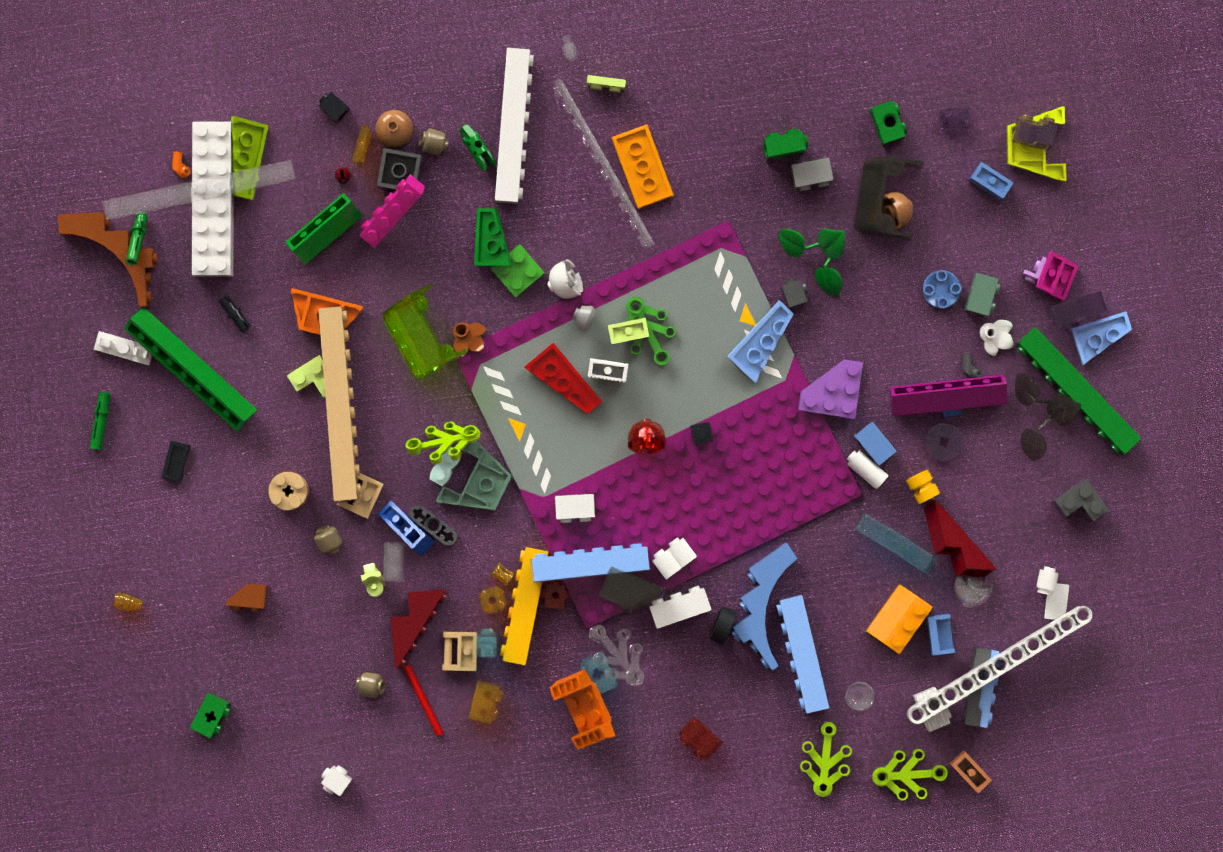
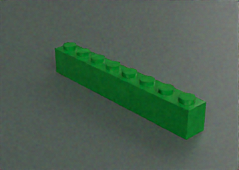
(190, 369)
(1075, 386)

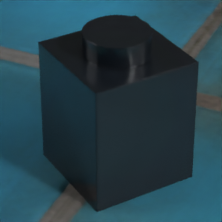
(333, 106)
(701, 433)

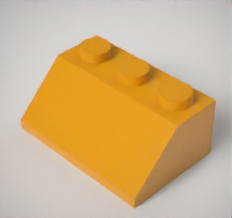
(899, 619)

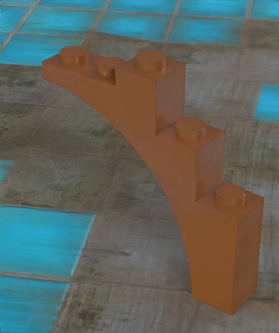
(95, 227)

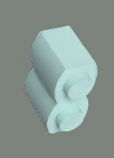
(442, 472)

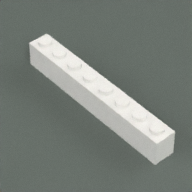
(512, 125)

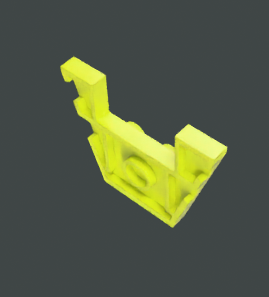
(1032, 158)

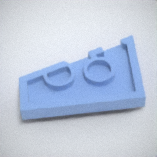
(1098, 335)

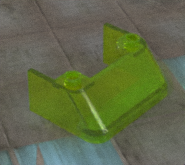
(415, 336)

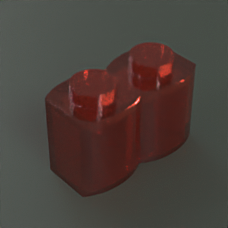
(700, 738)

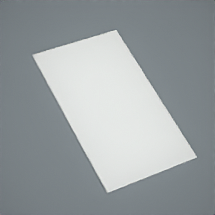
(1057, 602)

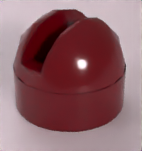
(347, 175)

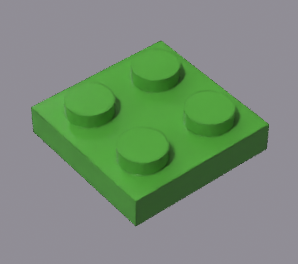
(521, 274)

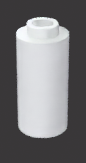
(866, 469)

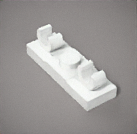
(122, 348)

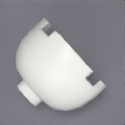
(564, 281)

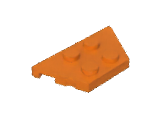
(307, 312)

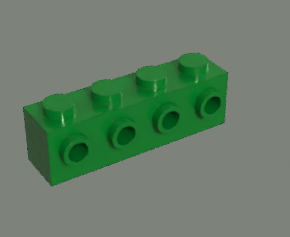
(324, 228)

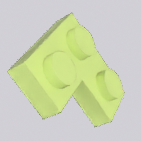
(307, 374)

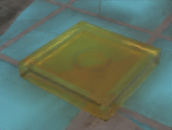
(362, 146)

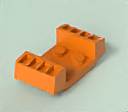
(585, 708)

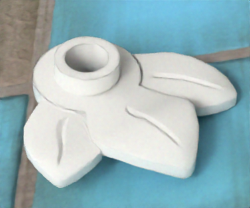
(999, 338)

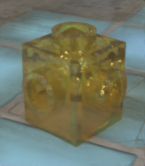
(500, 599)

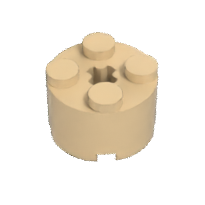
(279, 496)

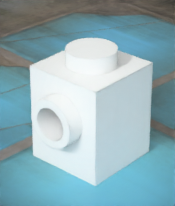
(335, 780)

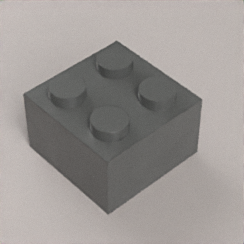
(397, 166)

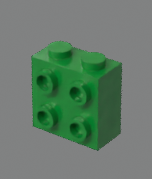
(784, 145)

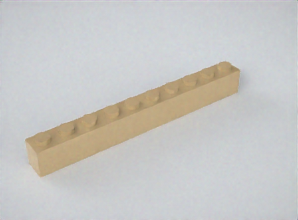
(338, 403)

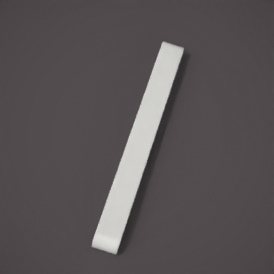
(1009, 663)

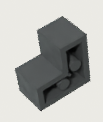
(1081, 496)

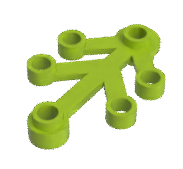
(464, 436)
(825, 762)
(906, 774)

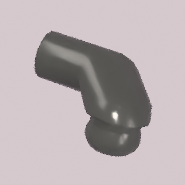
(969, 369)

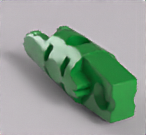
(476, 147)

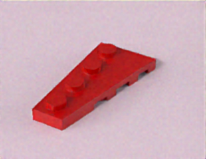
(560, 375)

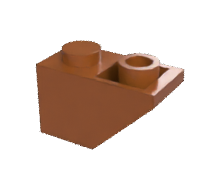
(249, 596)

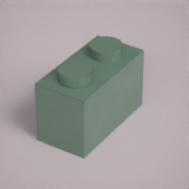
(982, 294)

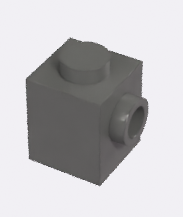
(794, 292)

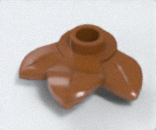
(471, 339)

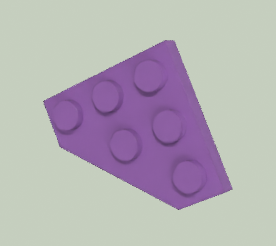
(834, 391)

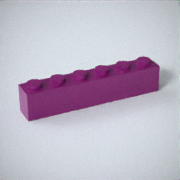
(948, 395)

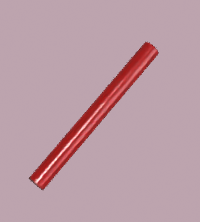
(423, 700)

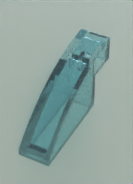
(895, 543)

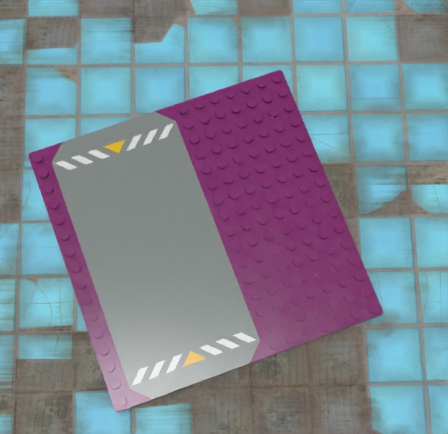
(724, 496)

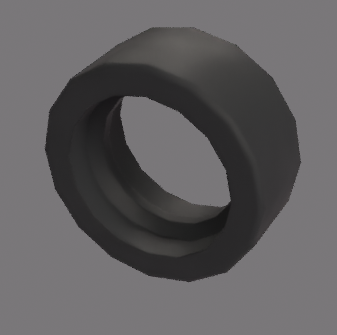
(723, 625)

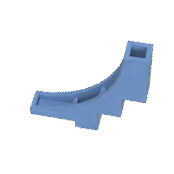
(755, 601)

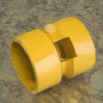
(923, 486)

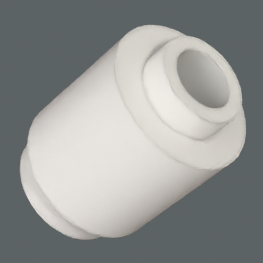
(1047, 581)

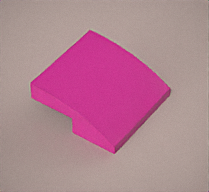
(1057, 276)

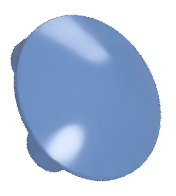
(941, 289)

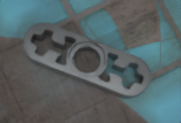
(448, 529)

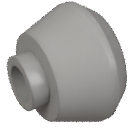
(584, 317)

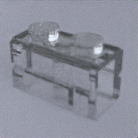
(394, 561)

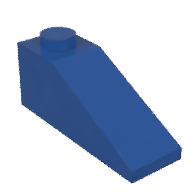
(406, 528)

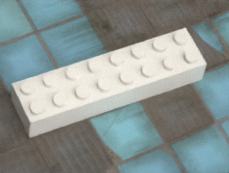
(213, 216)

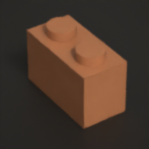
(970, 771)

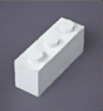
(679, 607)

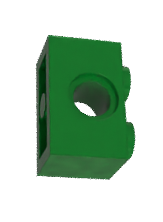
(888, 134)

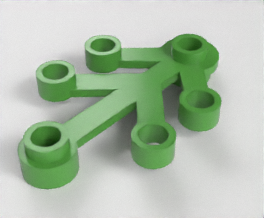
(651, 326)

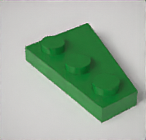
(490, 240)

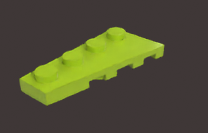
(247, 147)

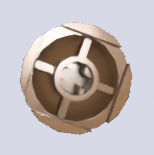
(394, 129)
(899, 208)

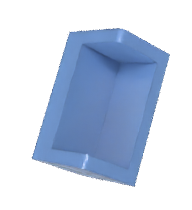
(990, 181)
(875, 443)
(940, 634)

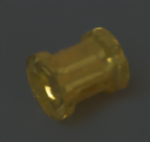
(502, 574)

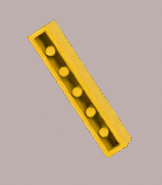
(523, 612)

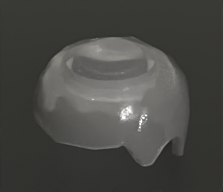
(860, 696)

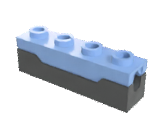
(979, 702)

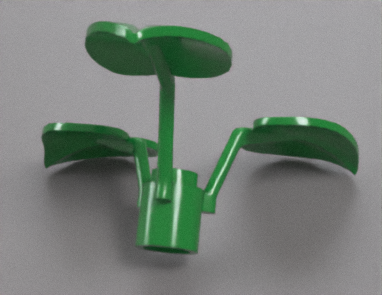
(831, 243)

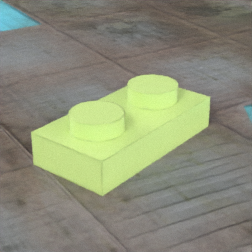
(613, 84)
(628, 331)

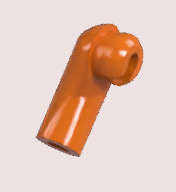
(178, 167)

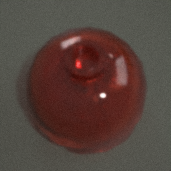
(646, 436)

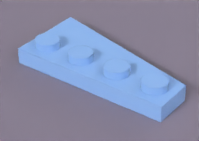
(759, 343)

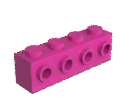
(392, 211)

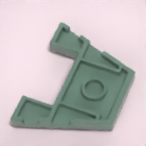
(484, 485)

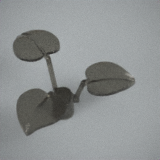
(1059, 407)

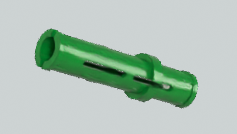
(138, 232)
(100, 420)

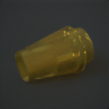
(127, 602)

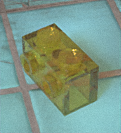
(485, 701)

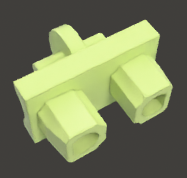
(373, 580)

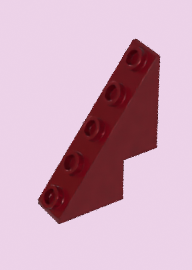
(952, 540)
(407, 628)

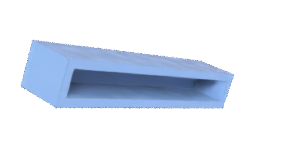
(589, 564)
(803, 653)

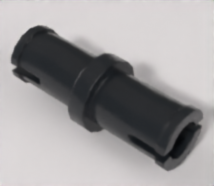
(234, 313)

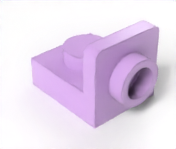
(1031, 277)

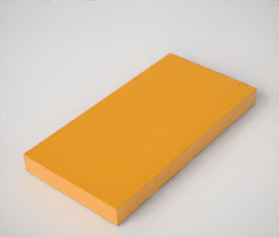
(642, 166)

